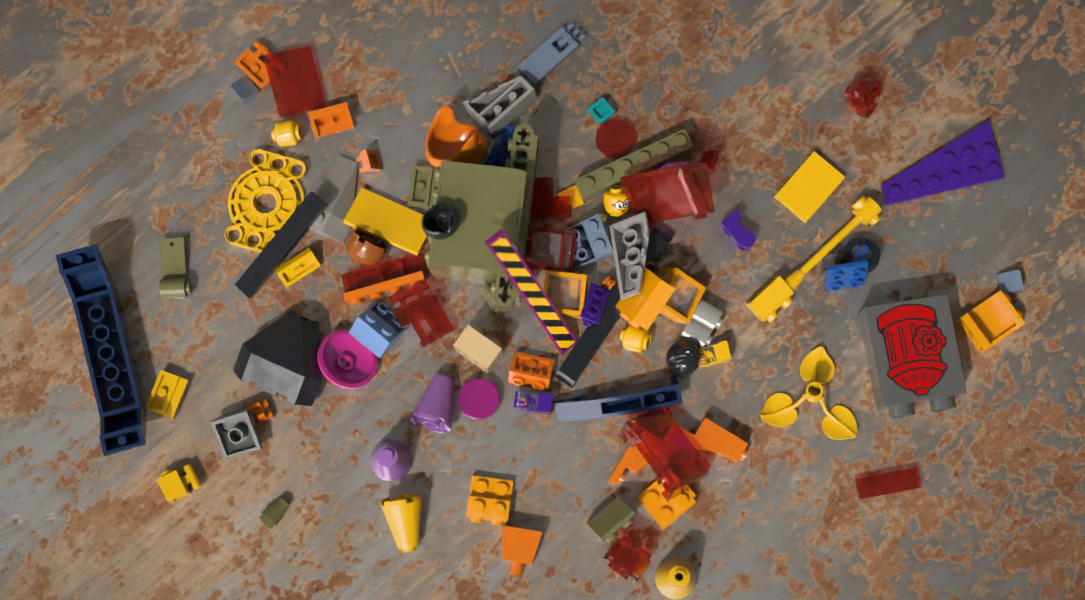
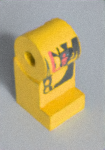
(714, 354)

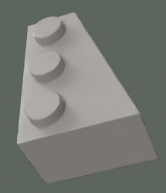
(501, 105)

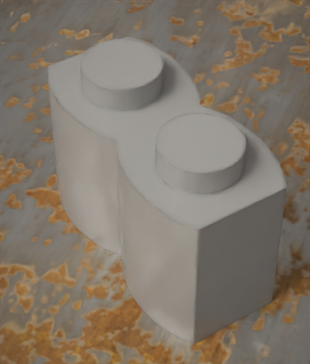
(702, 324)

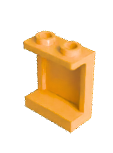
(991, 321)

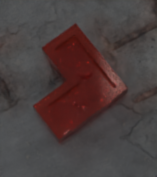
(545, 205)

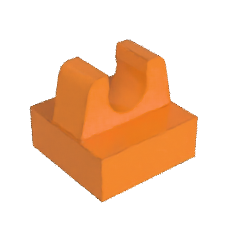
(370, 161)
(262, 410)

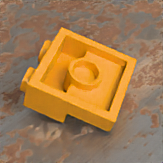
(489, 500)
(664, 511)

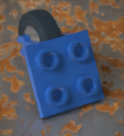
(859, 258)

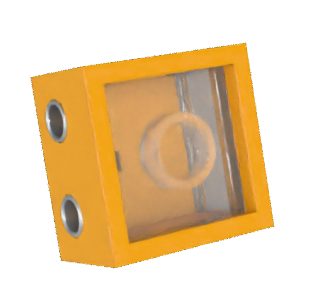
(566, 292)
(685, 297)

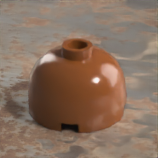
(364, 248)

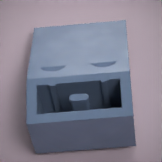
(592, 241)

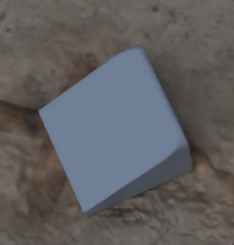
(244, 89)
(1010, 281)

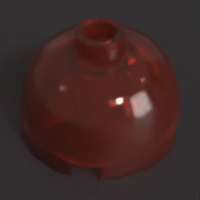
(862, 95)

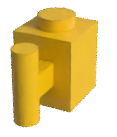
(175, 486)

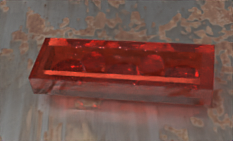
(888, 483)

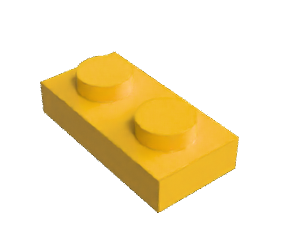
(297, 267)

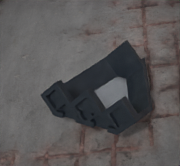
(284, 359)

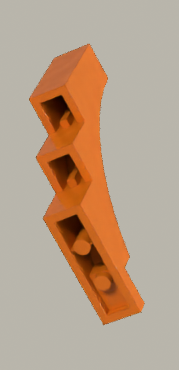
(708, 439)

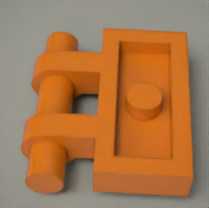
(253, 66)

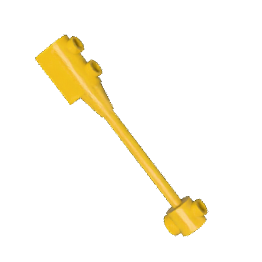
(779, 291)

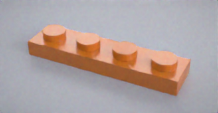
(377, 290)

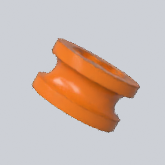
(609, 283)

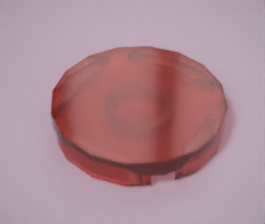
(615, 139)

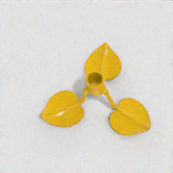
(819, 368)

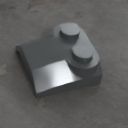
(236, 433)

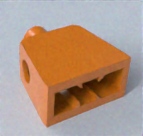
(519, 547)

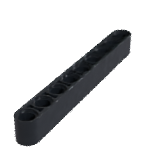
(596, 334)

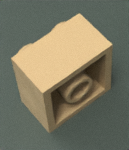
(478, 348)

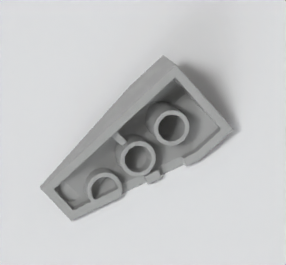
(339, 195)
(630, 249)

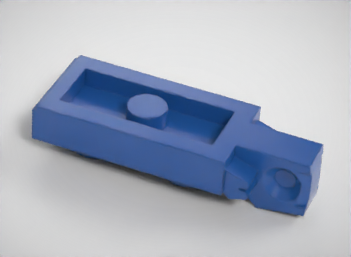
(500, 151)

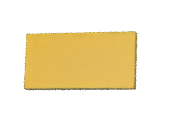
(387, 221)

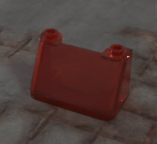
(670, 192)
(666, 450)

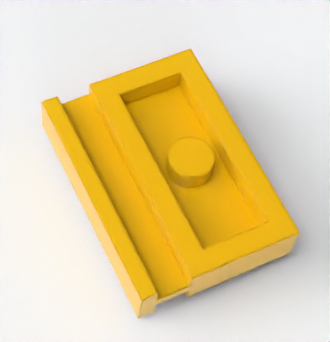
(167, 394)

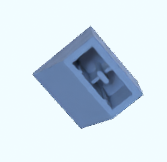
(377, 328)

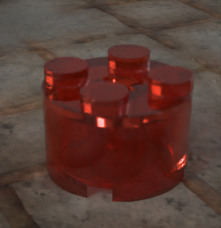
(627, 559)

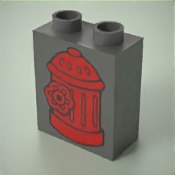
(912, 355)

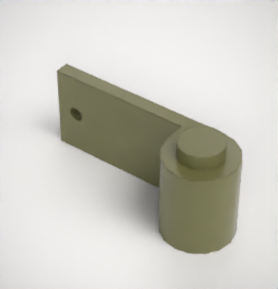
(173, 269)

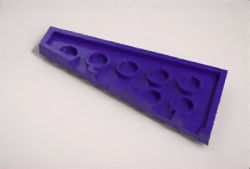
(959, 165)

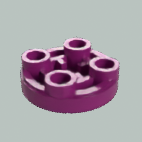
(479, 399)

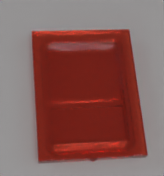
(294, 81)

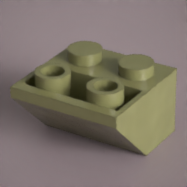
(610, 519)

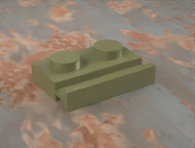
(422, 187)

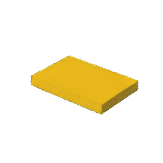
(809, 187)

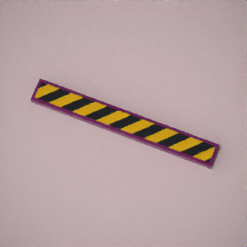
(531, 291)

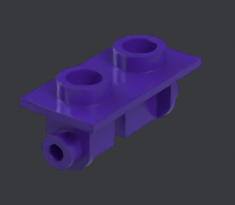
(594, 304)

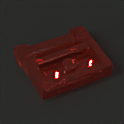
(439, 325)

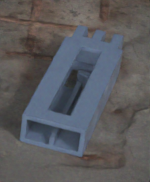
(547, 58)

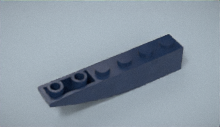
(621, 400)

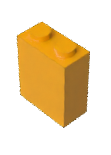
(645, 307)

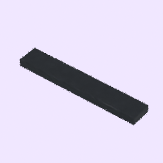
(281, 244)

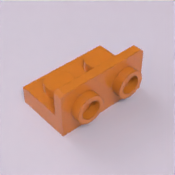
(531, 371)

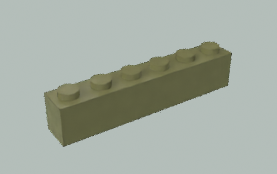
(638, 162)

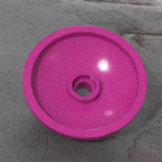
(345, 349)

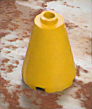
(404, 519)
(666, 579)

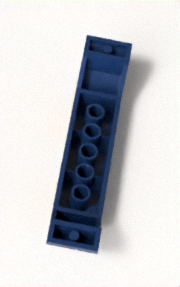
(105, 349)

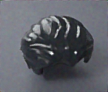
(441, 221)
(683, 358)

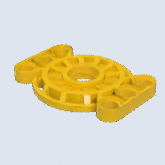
(264, 181)

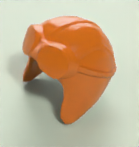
(454, 141)

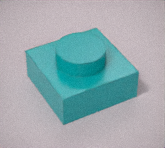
(601, 111)

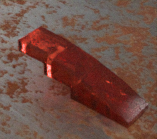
(383, 272)

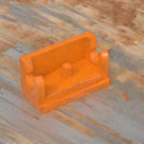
(331, 120)

